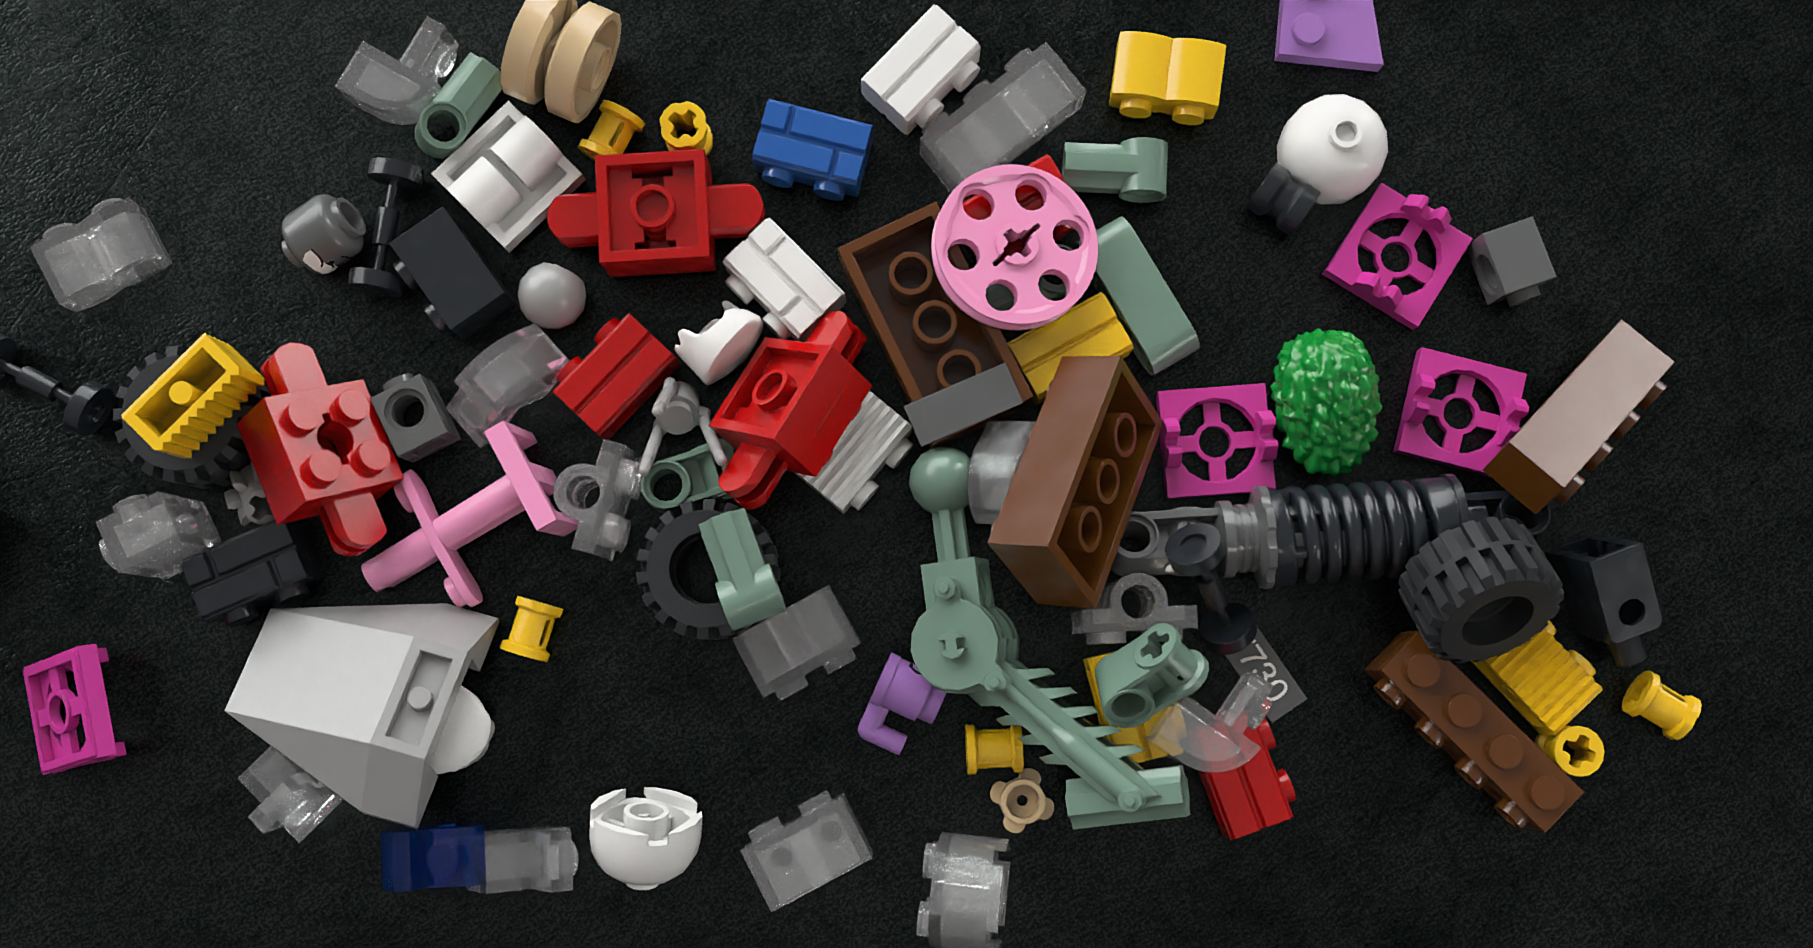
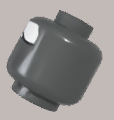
(323, 234)

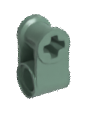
(697, 474)
(1144, 676)

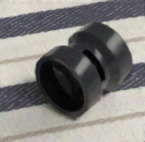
(1283, 199)

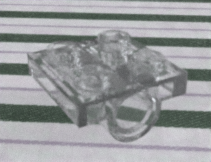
(603, 526)
(1110, 622)

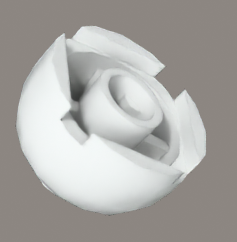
(1334, 147)
(646, 837)

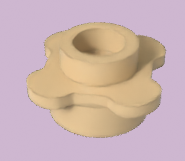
(1037, 804)

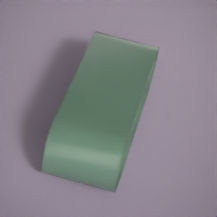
(1141, 298)

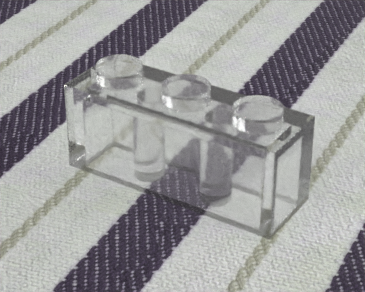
(1002, 116)

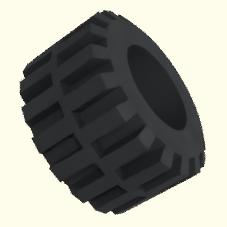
(208, 465)
(662, 563)
(1480, 590)

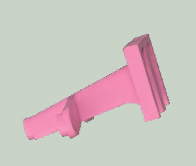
(522, 489)

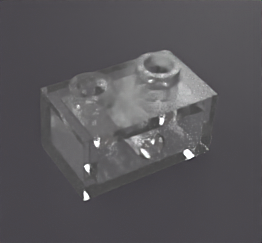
(155, 533)
(807, 850)

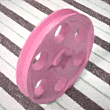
(1011, 222)

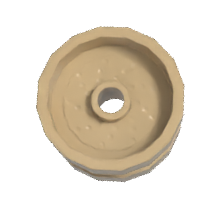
(560, 55)

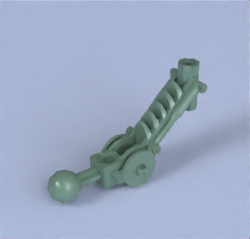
(974, 650)

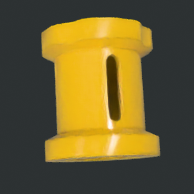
(685, 116)
(611, 131)
(531, 629)
(1661, 705)
(1587, 747)
(993, 749)

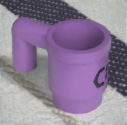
(903, 692)

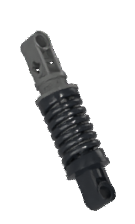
(1324, 529)

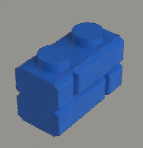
(812, 150)

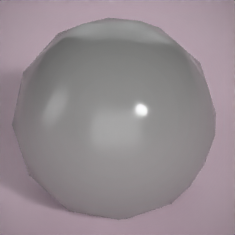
(551, 296)

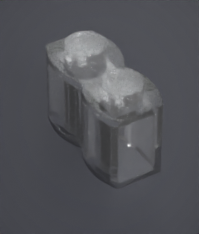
(100, 254)
(797, 642)

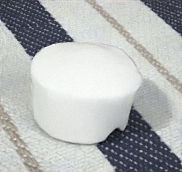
(720, 344)
(464, 735)

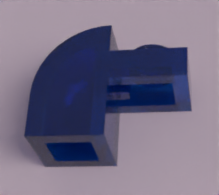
(432, 857)

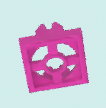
(1374, 287)
(1430, 366)
(1252, 402)
(45, 688)

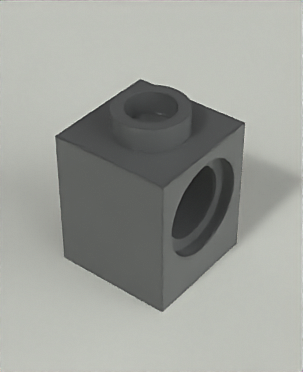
(1511, 263)
(431, 433)

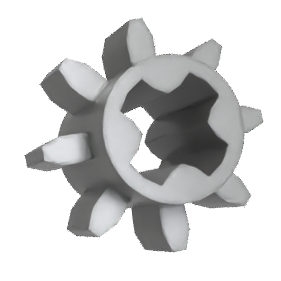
(248, 497)

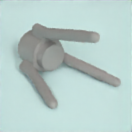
(678, 412)

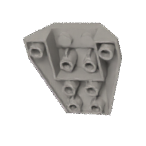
(362, 695)

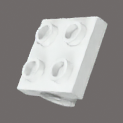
(508, 175)

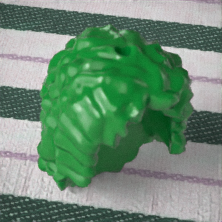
(1326, 400)

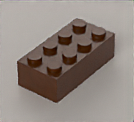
(914, 319)
(1077, 482)

